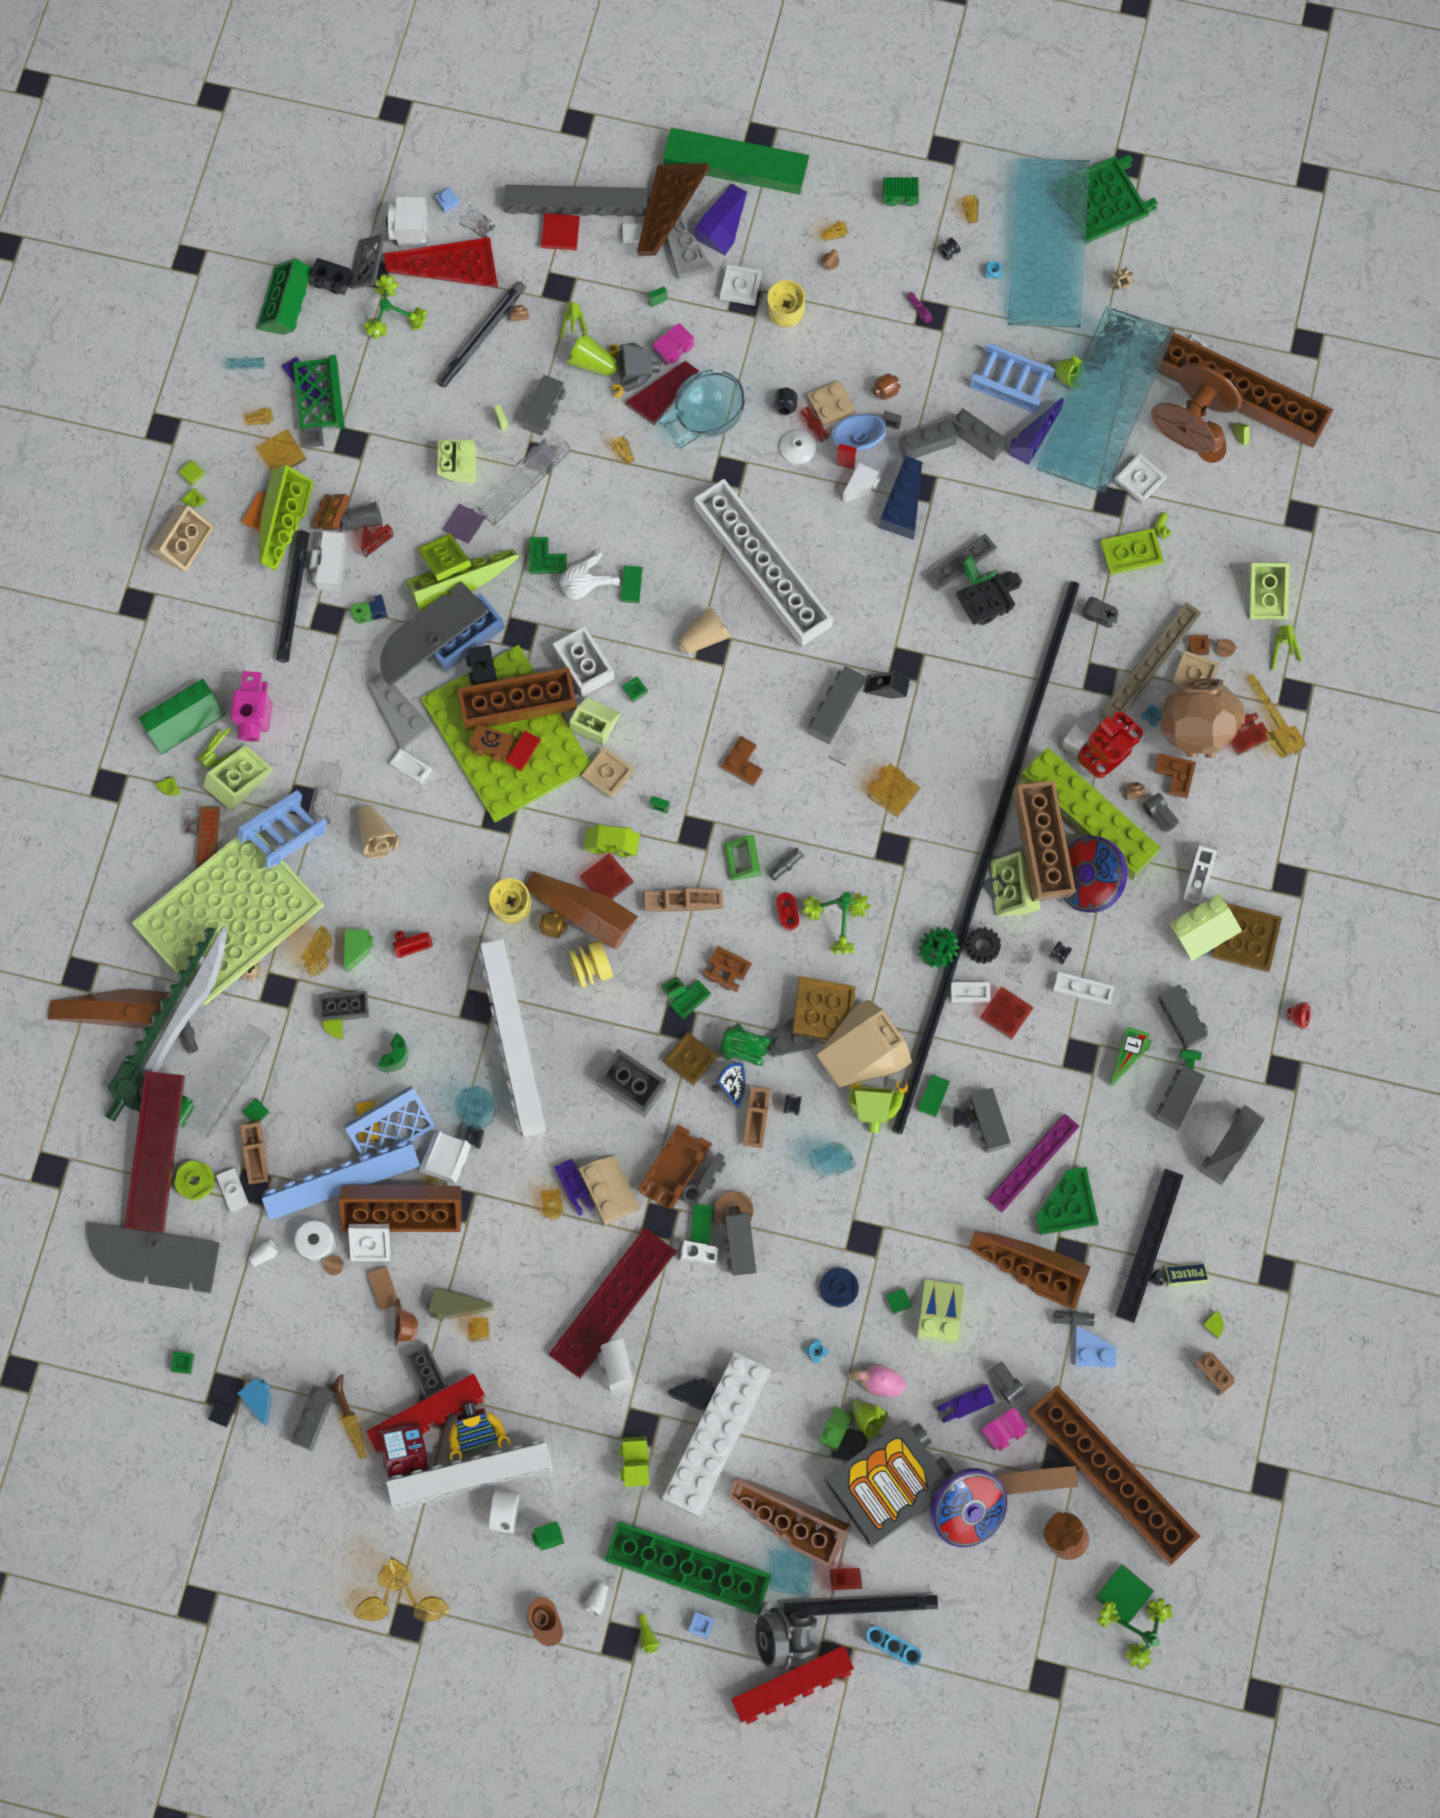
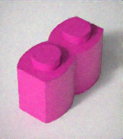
(673, 344)
(1004, 1429)

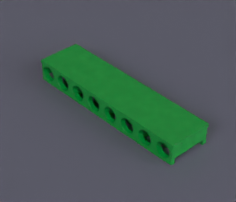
(738, 160)
(688, 1568)

